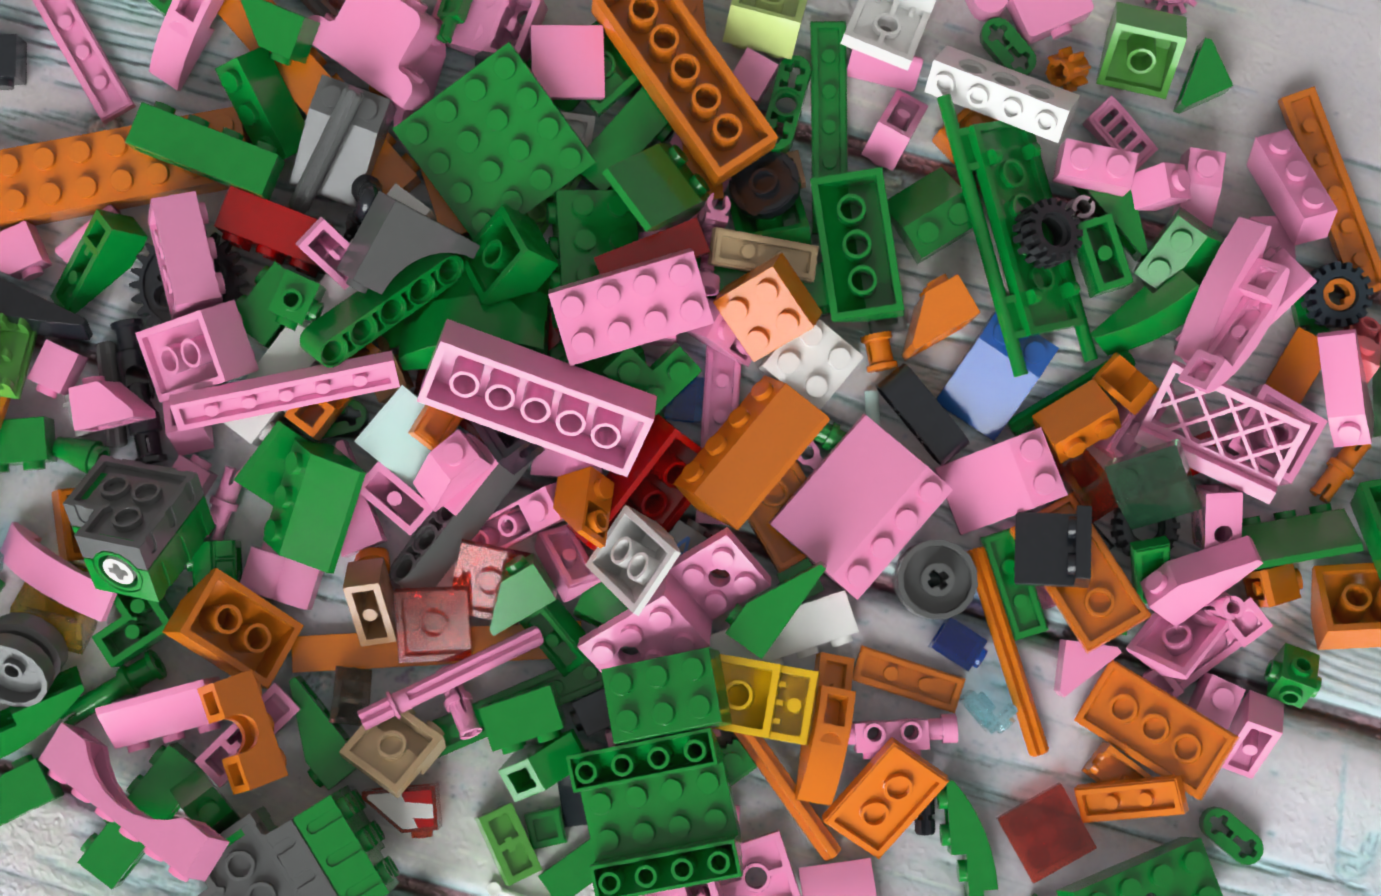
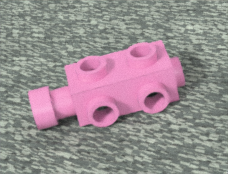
(924, 731)

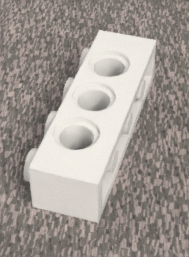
(1002, 93)

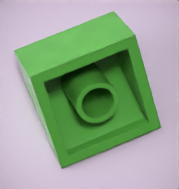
(1142, 50)

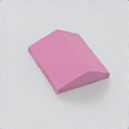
(1178, 649)

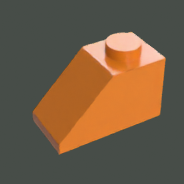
(1274, 585)

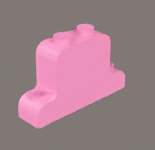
(381, 45)

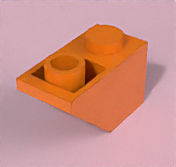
(585, 503)

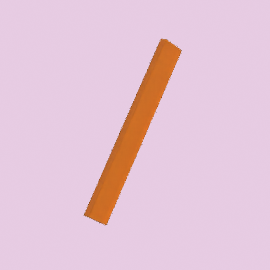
(327, 651)

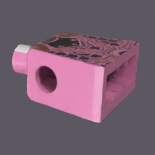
(1220, 510)

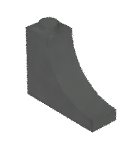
(392, 240)

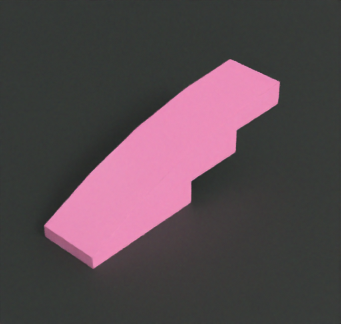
(1219, 289)

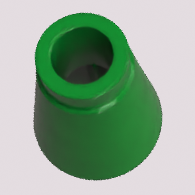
(79, 452)

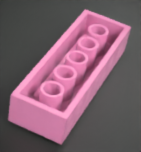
(537, 398)

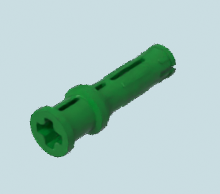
(127, 681)

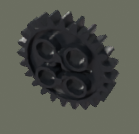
(152, 289)

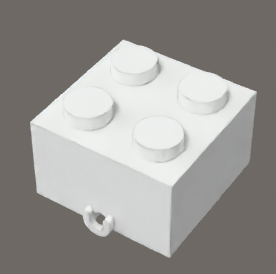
(813, 363)

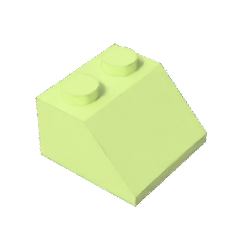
(765, 25)

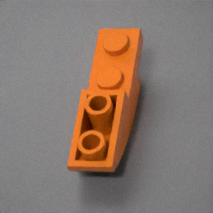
(830, 730)

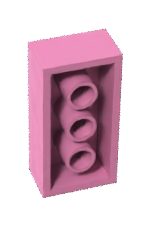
(630, 306)

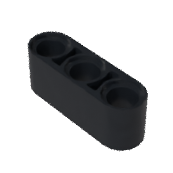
(922, 414)

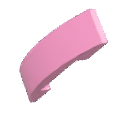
(1243, 331)
(53, 574)
(1238, 634)

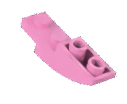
(182, 39)

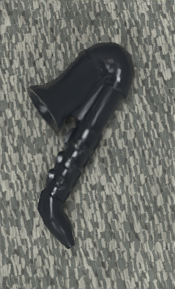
(364, 192)

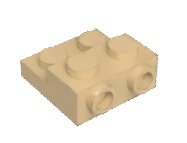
(395, 750)

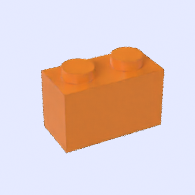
(1078, 421)

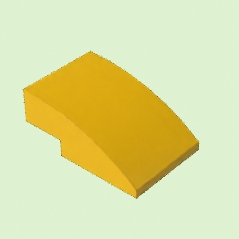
(769, 699)

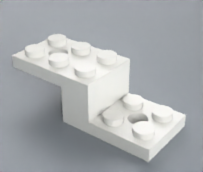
(903, 17)

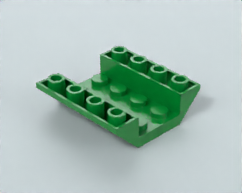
(658, 814)

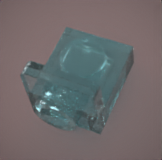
(981, 709)

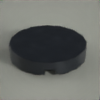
(766, 186)

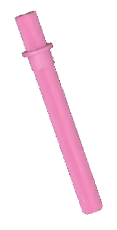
(450, 677)

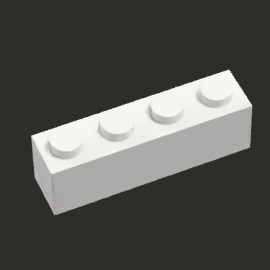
(811, 625)

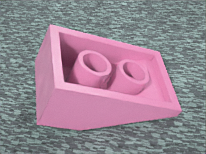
(197, 350)
(1001, 481)

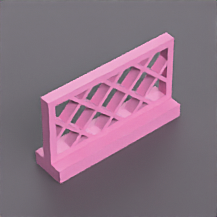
(1216, 461)

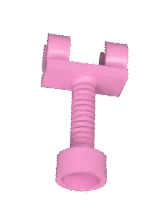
(712, 219)

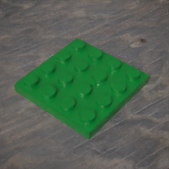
(494, 141)

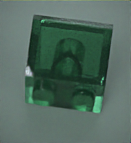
(1153, 484)

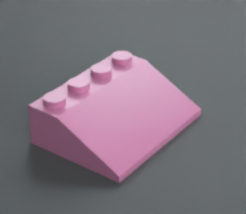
(861, 506)

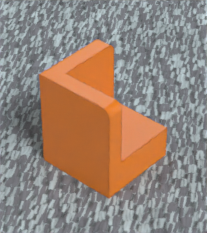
(1125, 383)

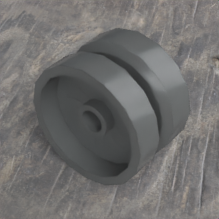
(956, 576)
(29, 658)

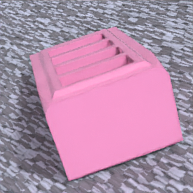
(1130, 126)

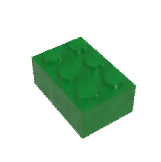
(666, 695)

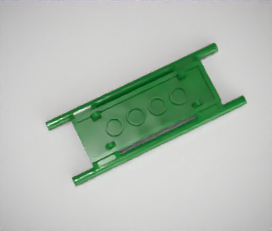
(1011, 179)

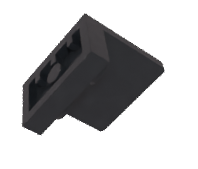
(1053, 548)

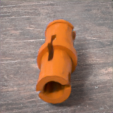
(1338, 471)

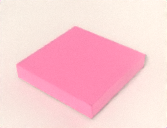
(569, 60)

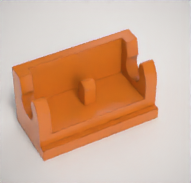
(1112, 765)

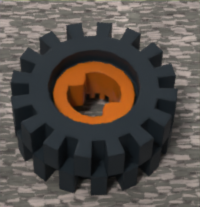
(1351, 306)

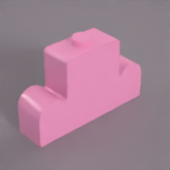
(1035, 17)

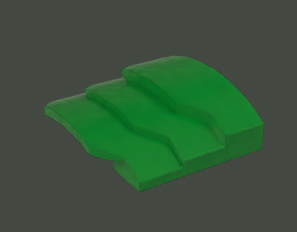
(516, 320)

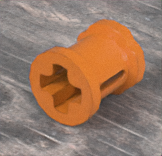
(879, 351)

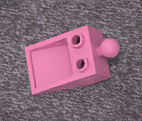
(494, 24)

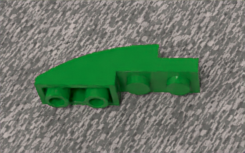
(966, 837)

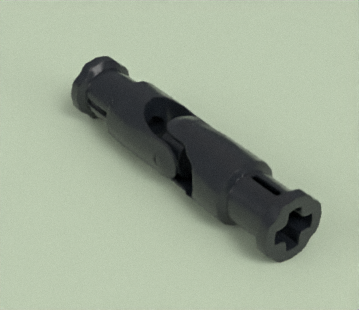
(130, 359)

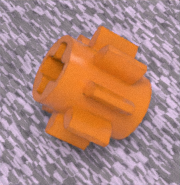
(1068, 69)

